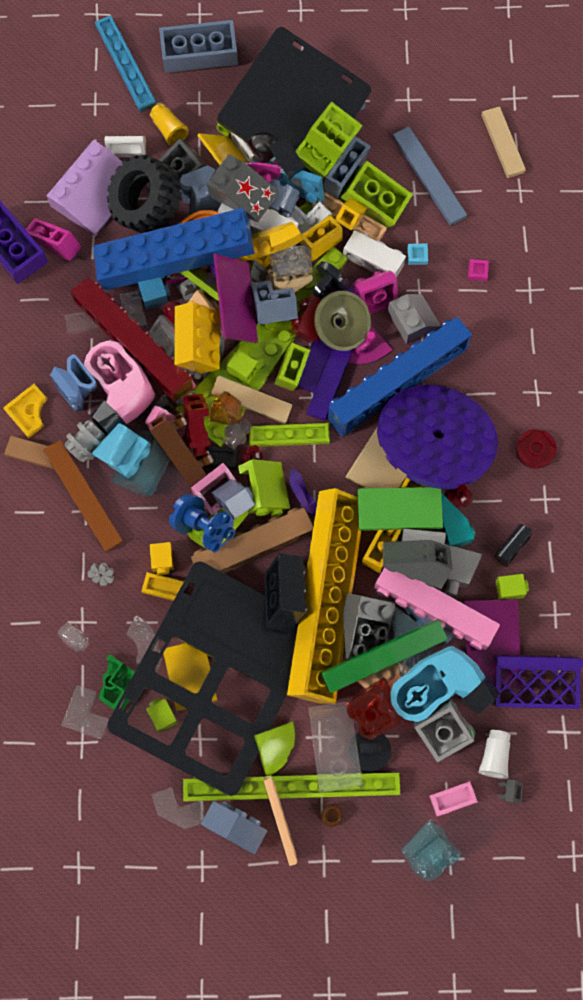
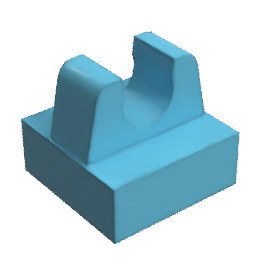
(417, 254)

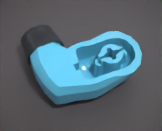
(437, 680)

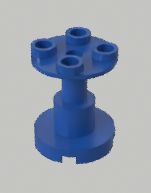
(190, 515)

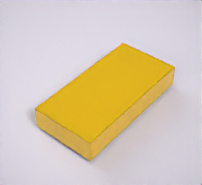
(161, 586)

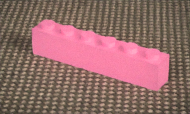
(434, 604)

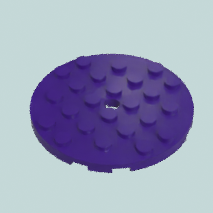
(447, 462)

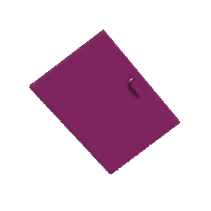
(235, 299)
(504, 642)

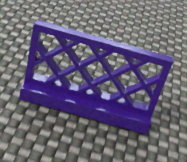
(538, 663)

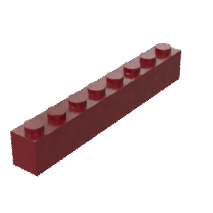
(135, 341)

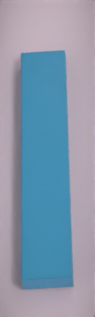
(125, 63)

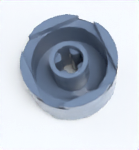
(286, 199)

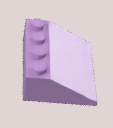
(83, 188)

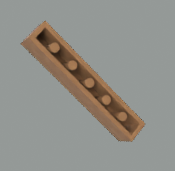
(258, 542)

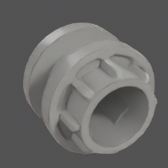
(85, 440)

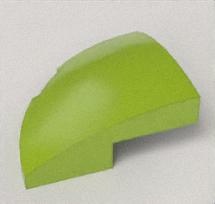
(275, 747)

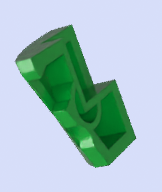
(115, 682)

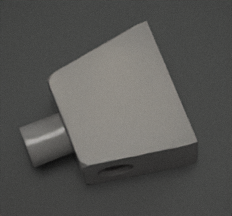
(463, 567)

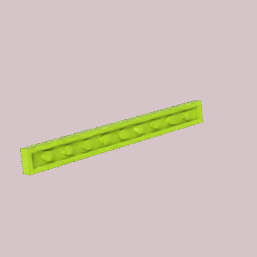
(293, 787)

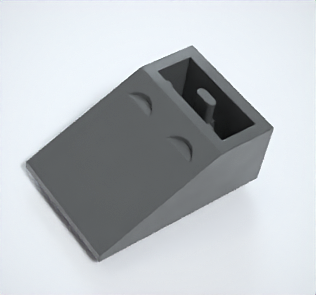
(419, 560)
(365, 623)

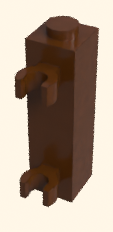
(176, 448)

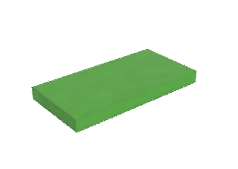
(399, 508)

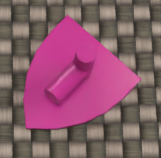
(266, 171)
(370, 350)

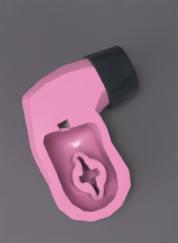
(124, 383)

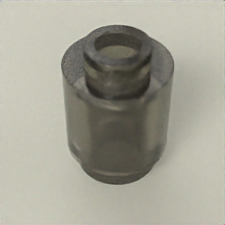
(161, 401)

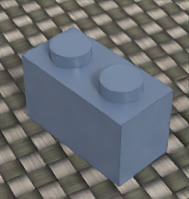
(233, 498)

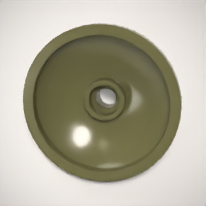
(352, 316)

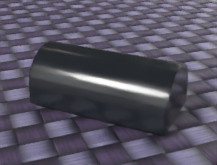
(513, 545)

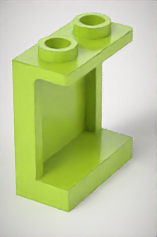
(267, 487)

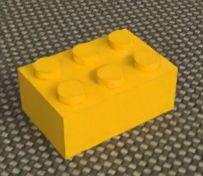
(197, 337)

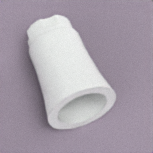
(496, 755)

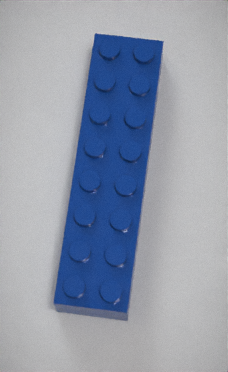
(173, 249)
(404, 372)

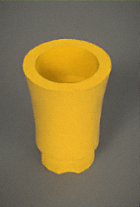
(168, 124)

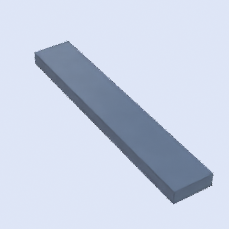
(429, 176)

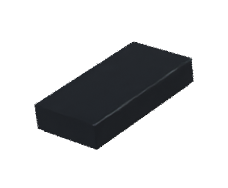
(223, 455)

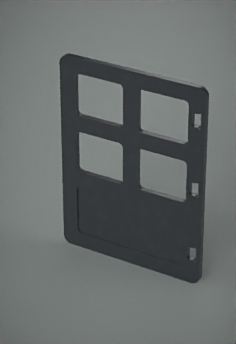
(229, 626)

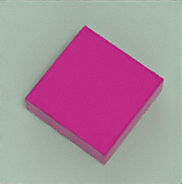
(478, 270)

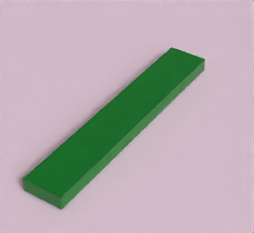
(384, 655)

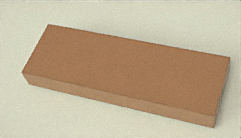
(27, 452)

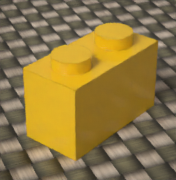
(322, 237)

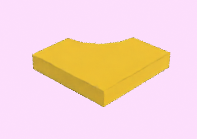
(26, 410)

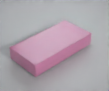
(453, 798)

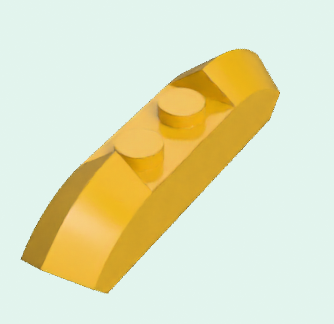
(274, 240)

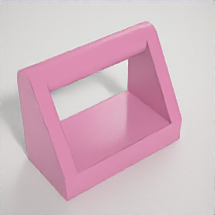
(209, 482)

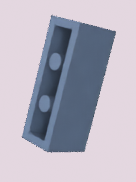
(346, 167)

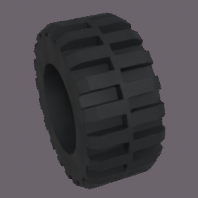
(126, 188)

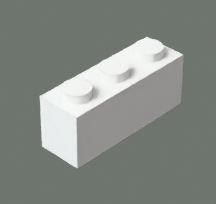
(373, 254)

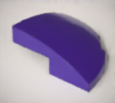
(301, 492)

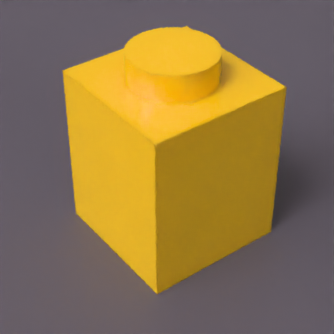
(350, 214)
(161, 558)

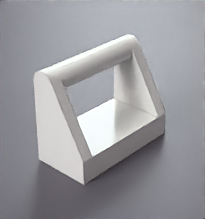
(126, 145)

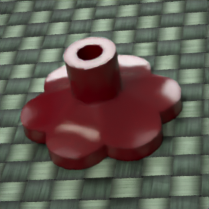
(252, 452)
(457, 499)

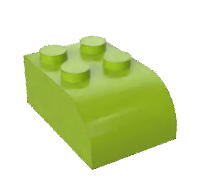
(378, 193)

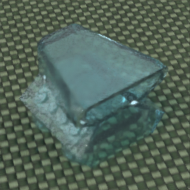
(430, 851)

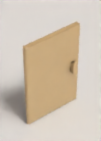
(373, 468)

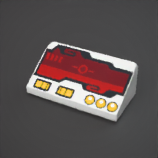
(246, 149)

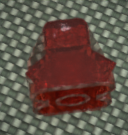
(373, 710)

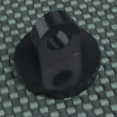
(330, 278)
(373, 753)

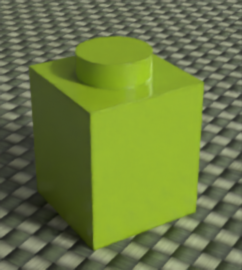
(242, 366)
(511, 587)
(161, 715)

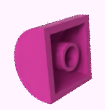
(377, 290)

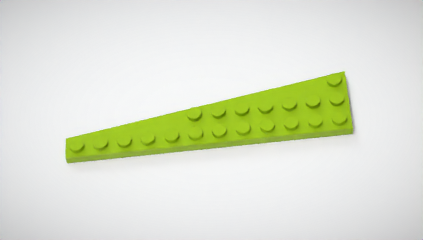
(271, 347)

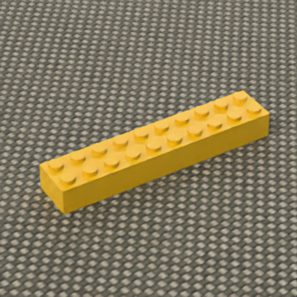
(327, 581)

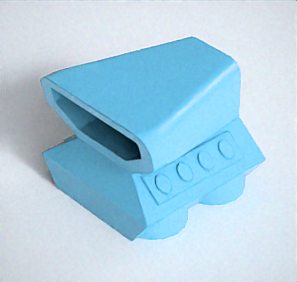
(123, 450)

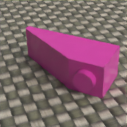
(54, 238)

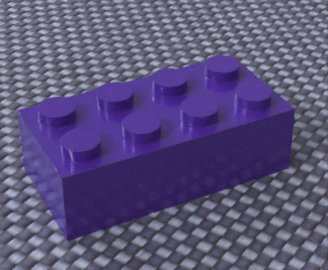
(18, 250)

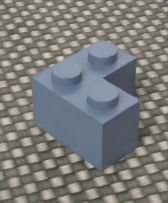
(273, 305)
(234, 826)

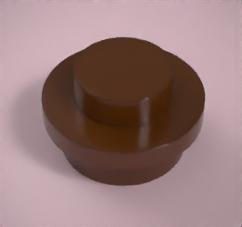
(332, 815)

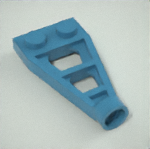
(311, 183)

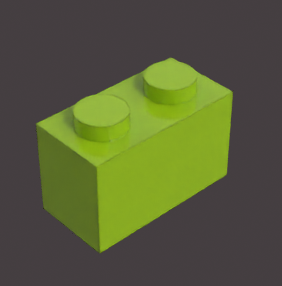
(292, 367)

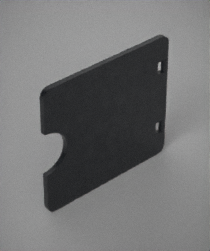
(289, 91)

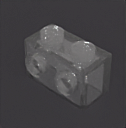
(291, 261)

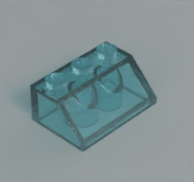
(150, 469)

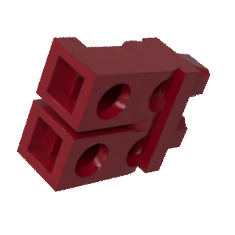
(196, 434)

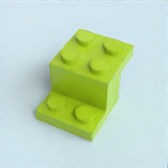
(327, 140)

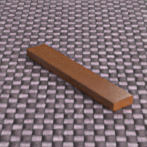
(82, 496)

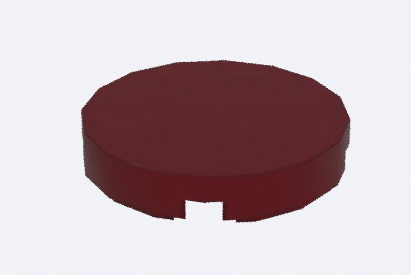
(536, 448)

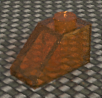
(226, 409)

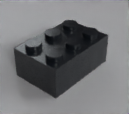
(285, 592)

